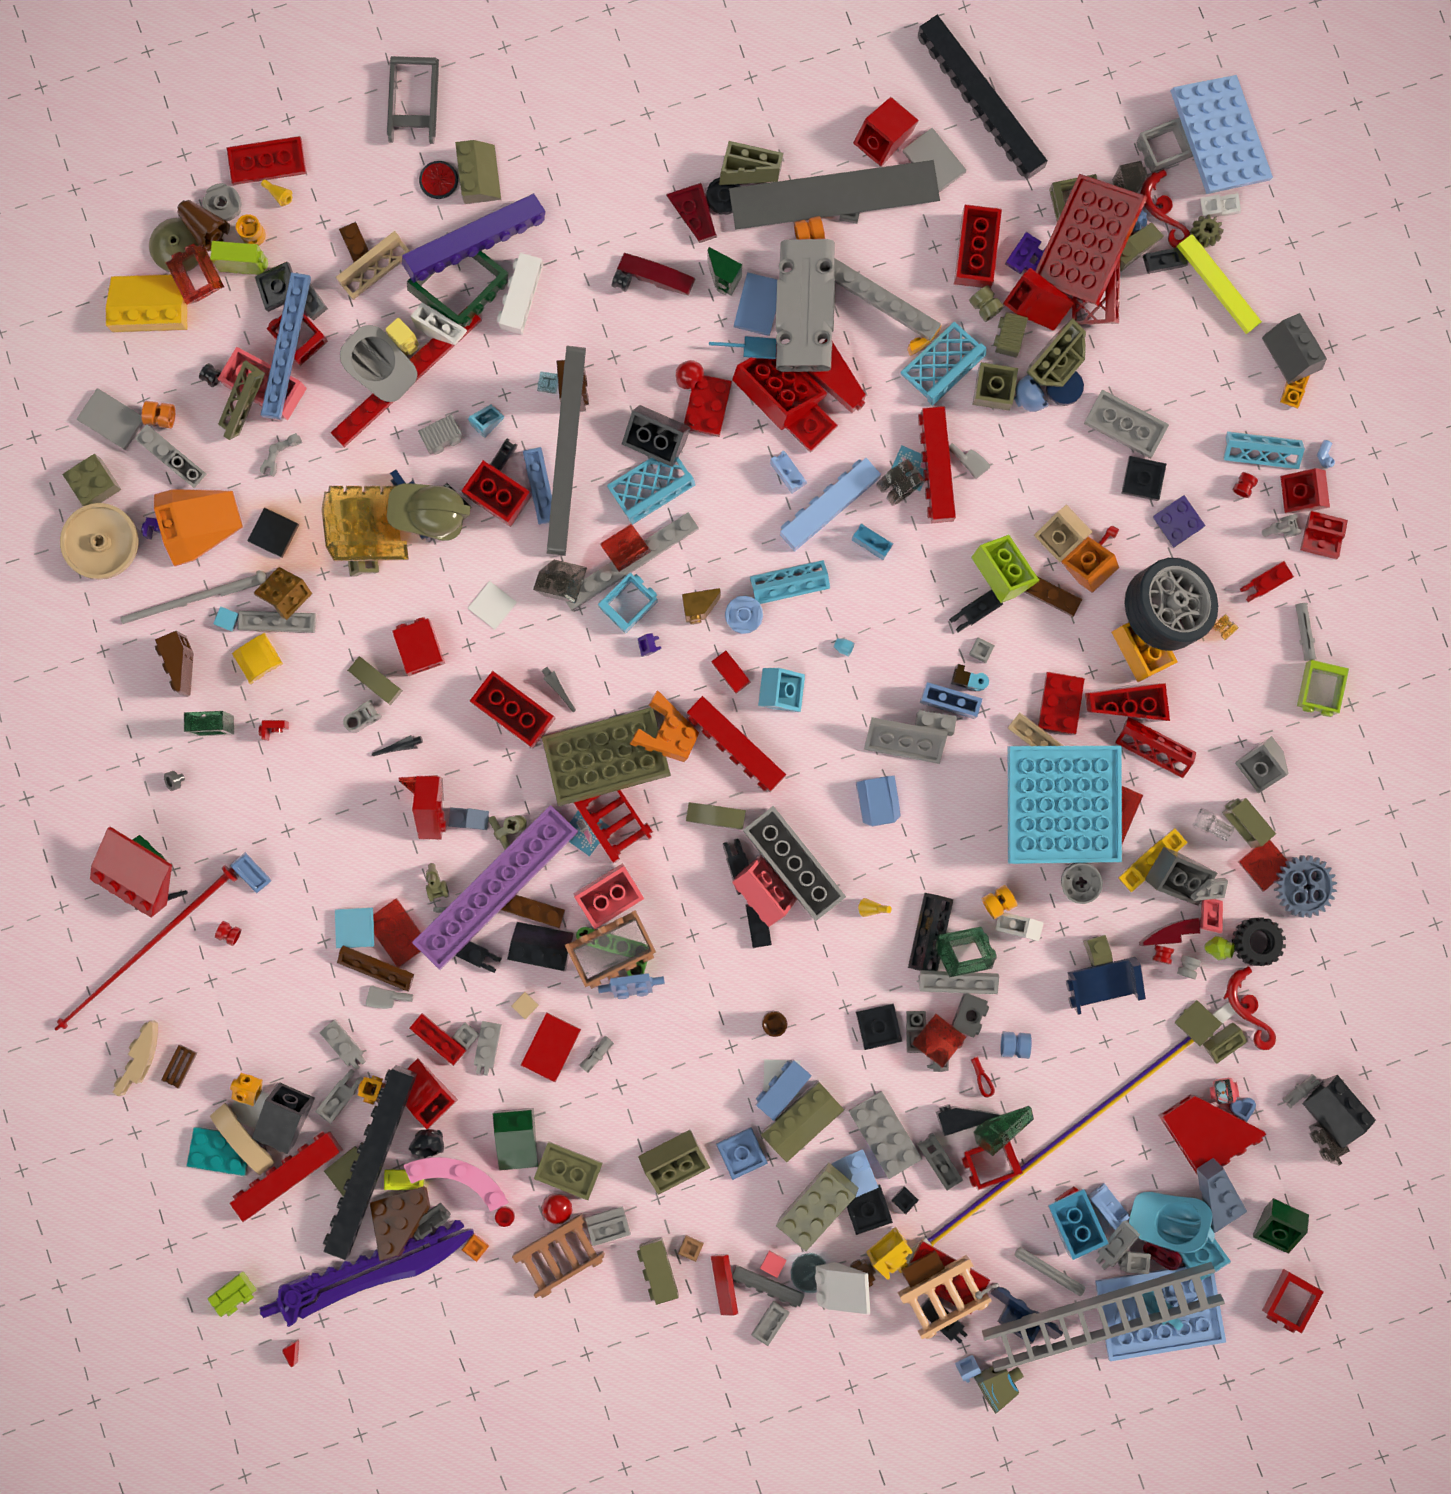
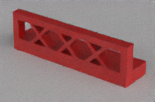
(1159, 742)

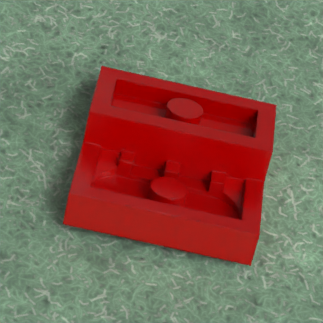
(1324, 535)

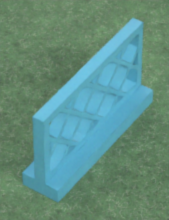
(957, 370)
(656, 499)

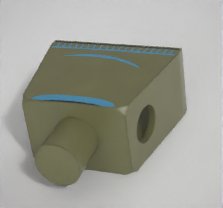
(998, 1386)

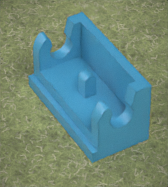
(872, 541)

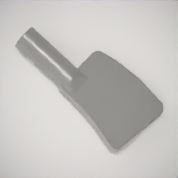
(972, 461)
(385, 998)

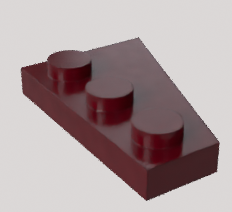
(694, 210)

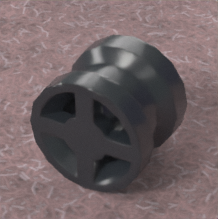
(621, 280)
(210, 375)

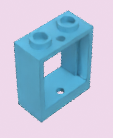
(614, 616)

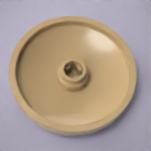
(99, 541)

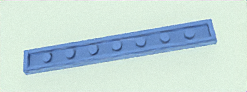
(285, 346)

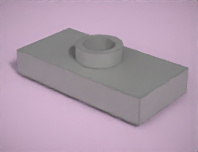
(770, 1323)

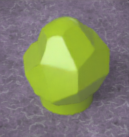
(1220, 948)

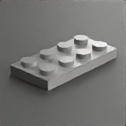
(1126, 424)
(905, 740)
(885, 1134)

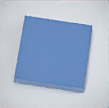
(741, 1153)

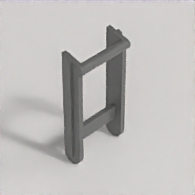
(415, 121)

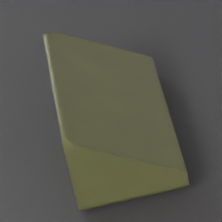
(1225, 1042)

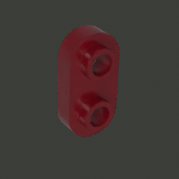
(1167, 1258)

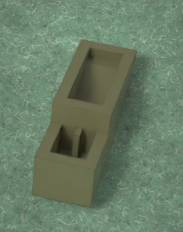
(375, 680)
(715, 815)

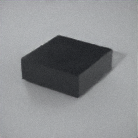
(904, 1200)

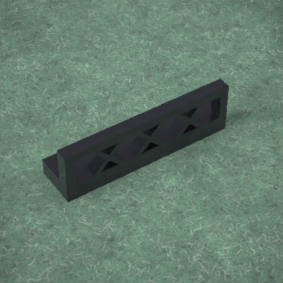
(927, 932)

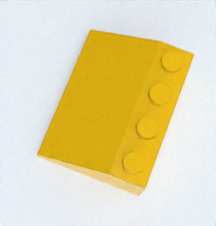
(145, 304)

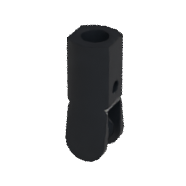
(501, 458)

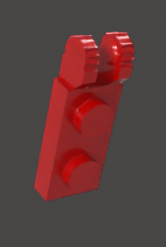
(1268, 580)

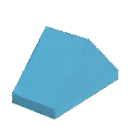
(485, 420)

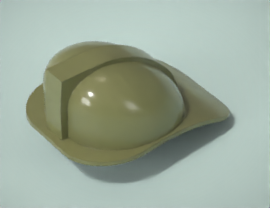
(427, 510)

